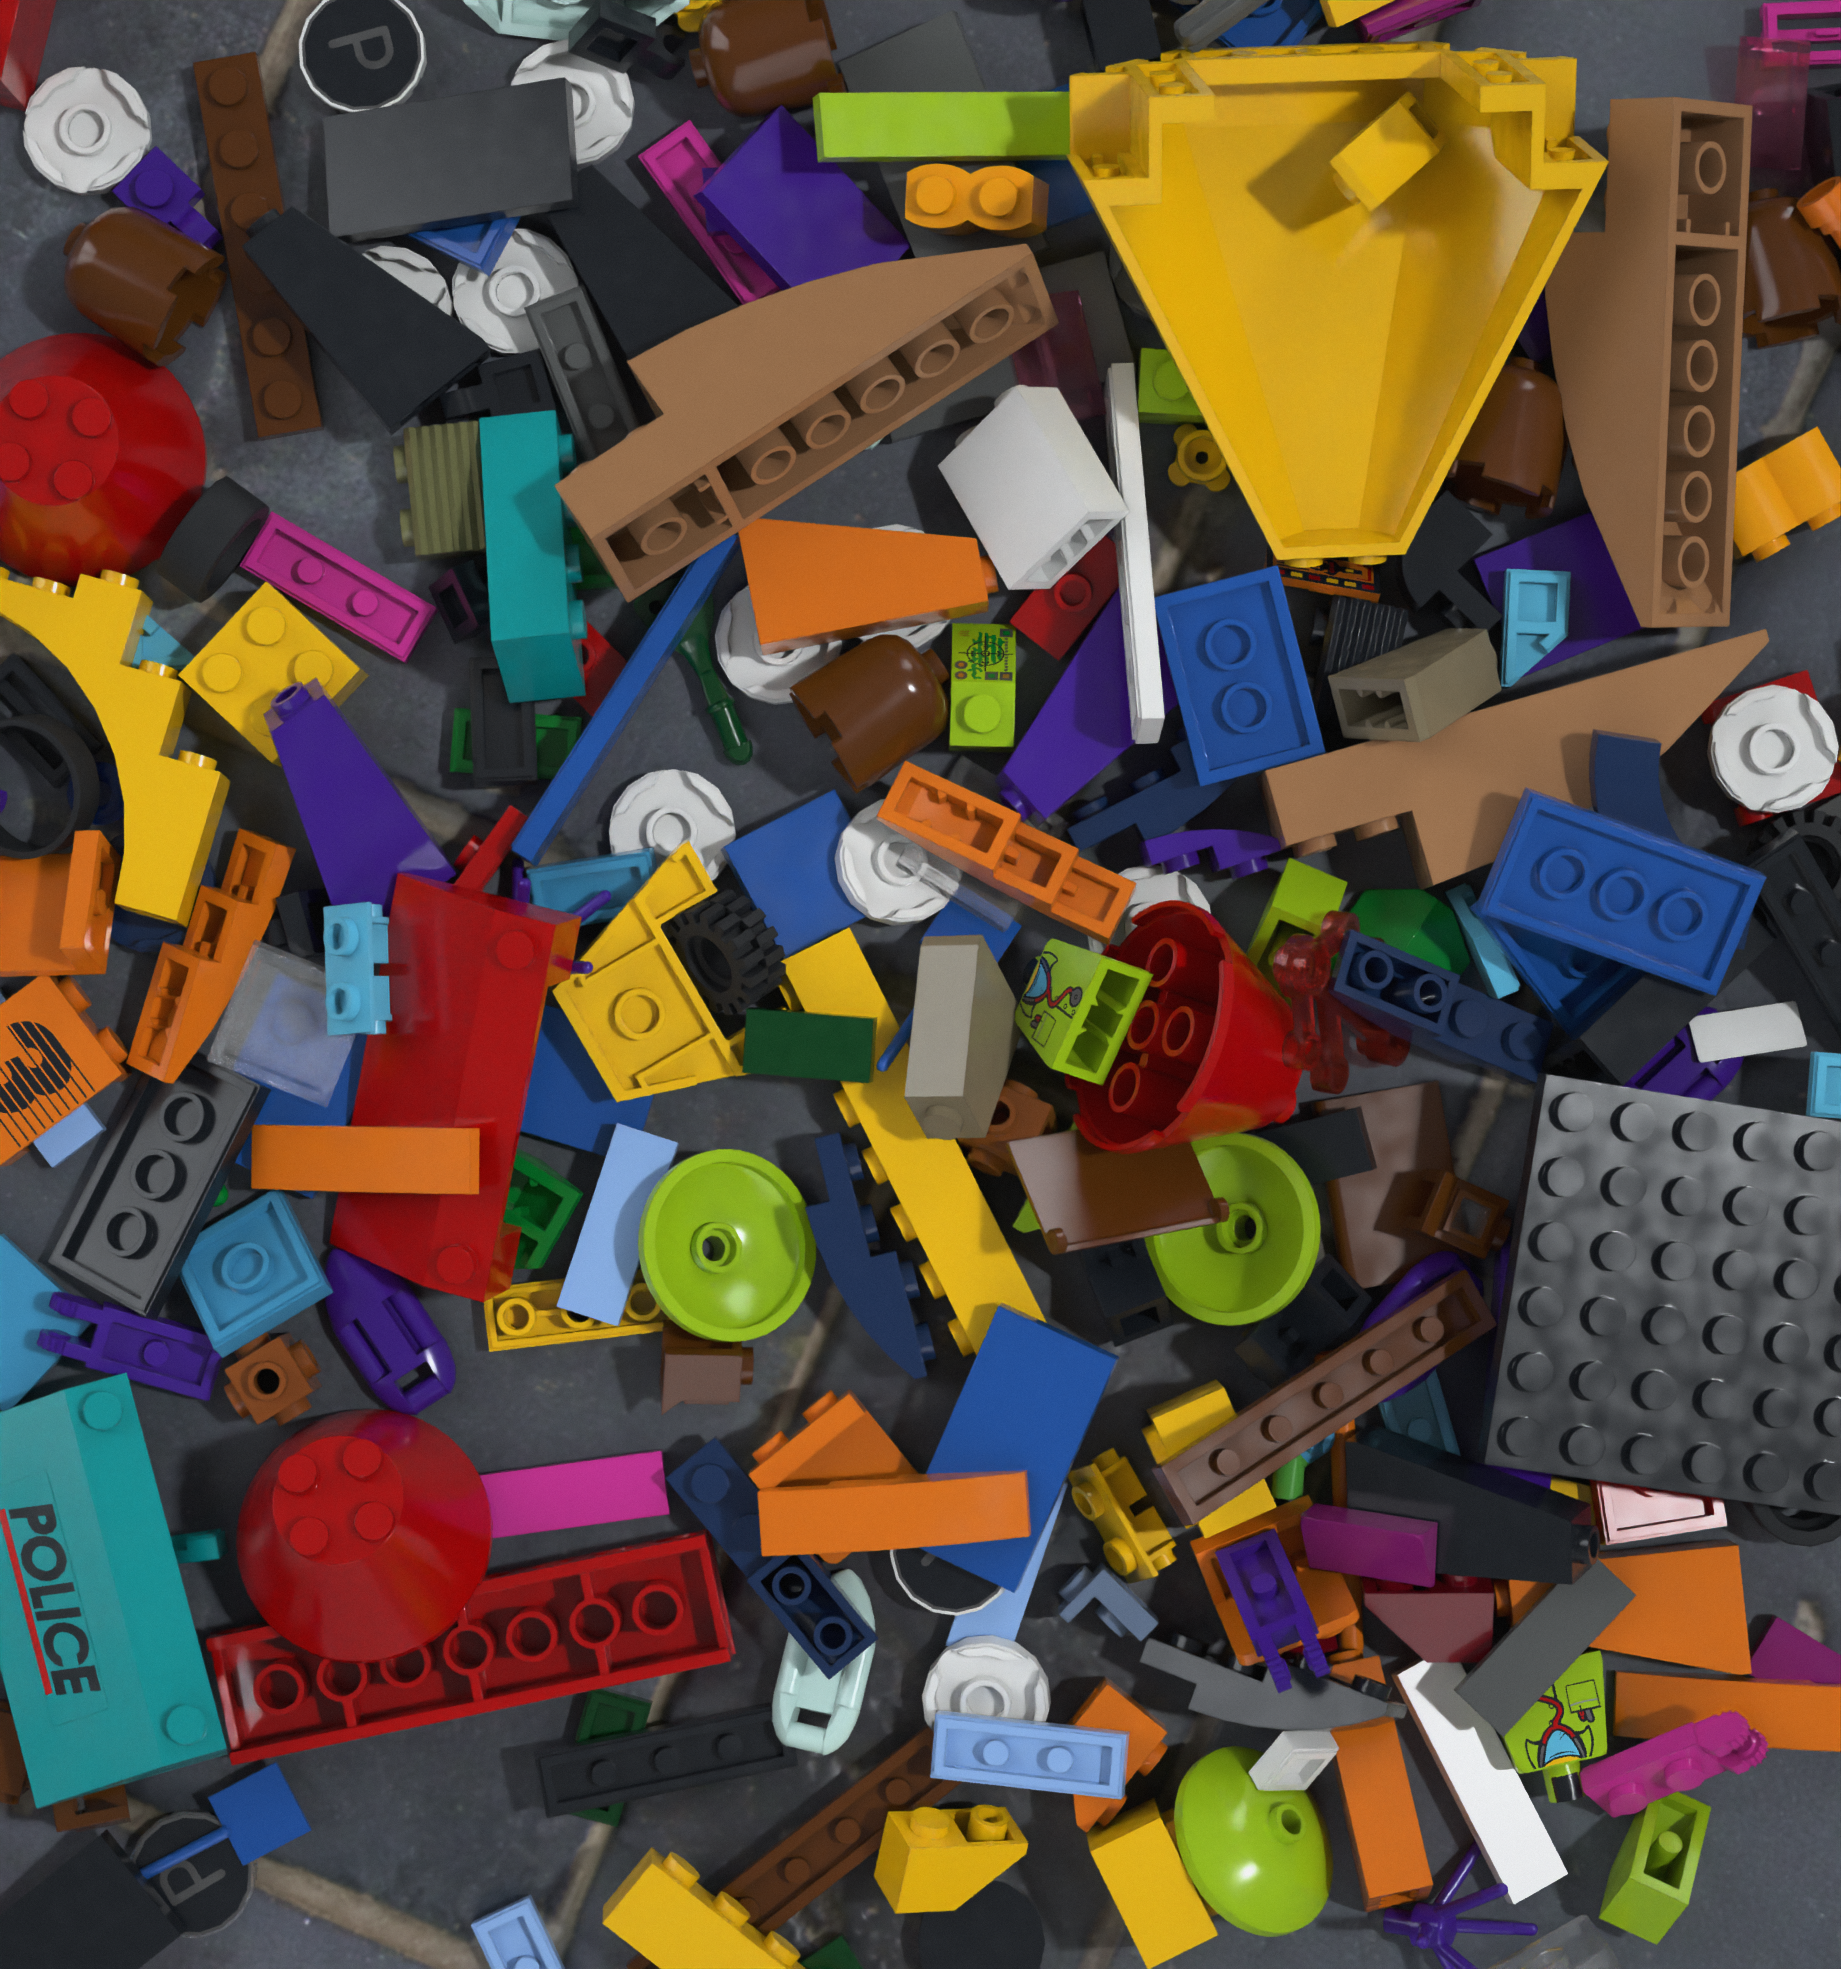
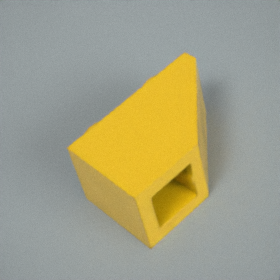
(1387, 152)
(944, 1855)

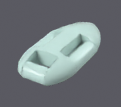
(805, 1686)

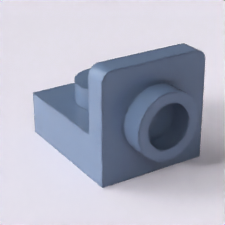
(1119, 1604)

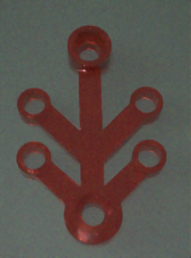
(1304, 974)

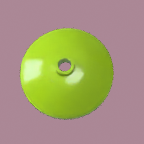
(758, 1240)
(1216, 1267)
(1250, 1850)

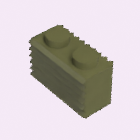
(444, 490)

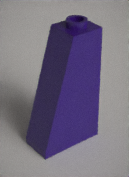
(1079, 724)
(347, 802)

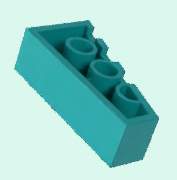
(532, 557)

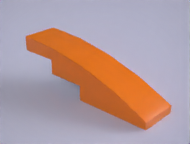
(1005, 852)
(199, 978)
(365, 1159)
(894, 1513)
(1783, 1710)

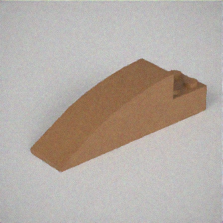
(1654, 351)
(789, 394)
(1467, 780)

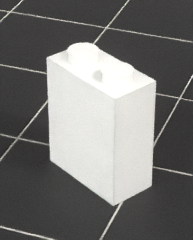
(1032, 487)

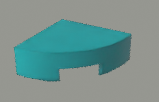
(200, 1546)

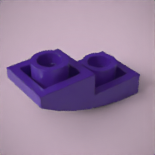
(1232, 849)

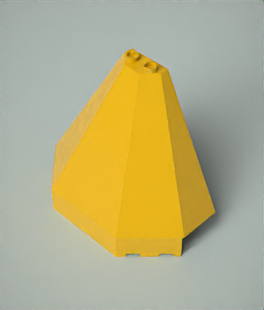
(1317, 334)

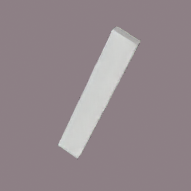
(1134, 556)

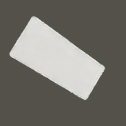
(1747, 1031)

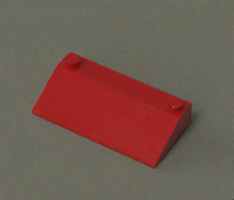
(459, 1054)

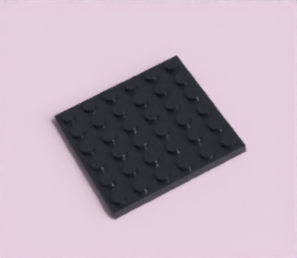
(1673, 1299)

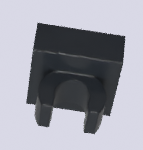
(463, 600)
(300, 923)

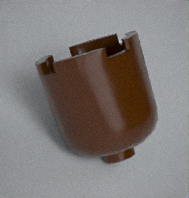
(766, 54)
(1788, 273)
(141, 280)
(1514, 445)
(875, 706)

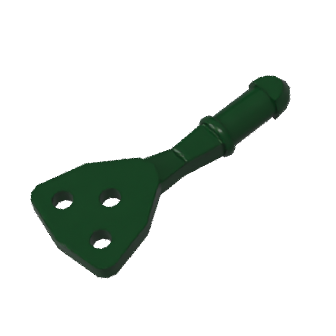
(696, 651)

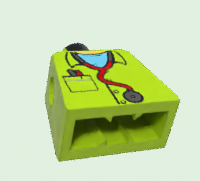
(1079, 1008)
(1563, 1729)

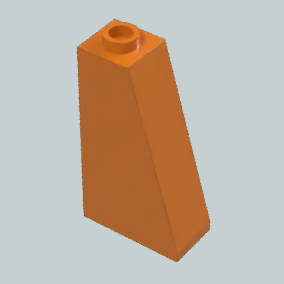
(852, 582)
(1683, 1608)
(1378, 1803)

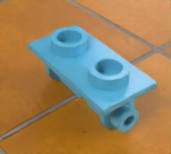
(354, 942)

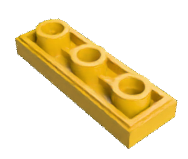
(529, 1316)

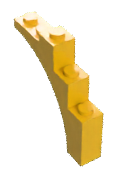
(167, 802)

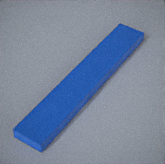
(622, 701)

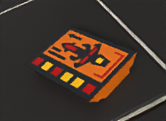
(1332, 577)

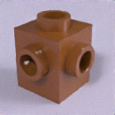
(1015, 1118)
(296, 1372)

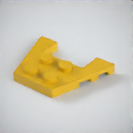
(639, 1004)

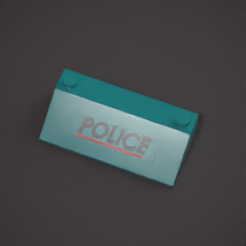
(94, 1601)

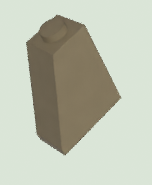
(1416, 687)
(959, 1037)

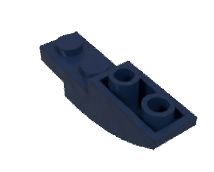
(1155, 809)
(1436, 1011)
(872, 1285)
(792, 1586)

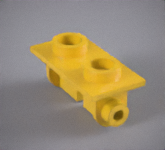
(1133, 1544)

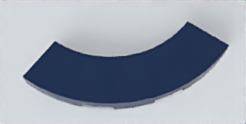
(1628, 786)

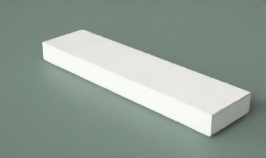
(1480, 1779)

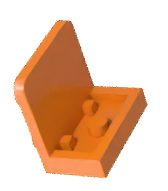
(834, 1445)
(1323, 1589)

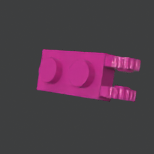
(1673, 1763)

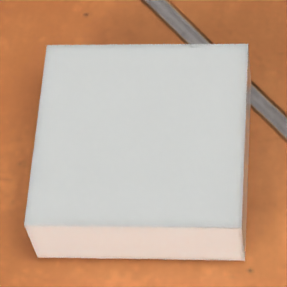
(1294, 1760)

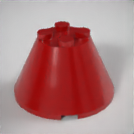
(92, 458)
(1200, 1045)
(364, 1535)

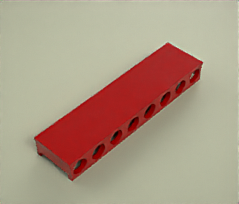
(515, 1643)

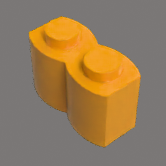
(962, 203)
(1784, 491)

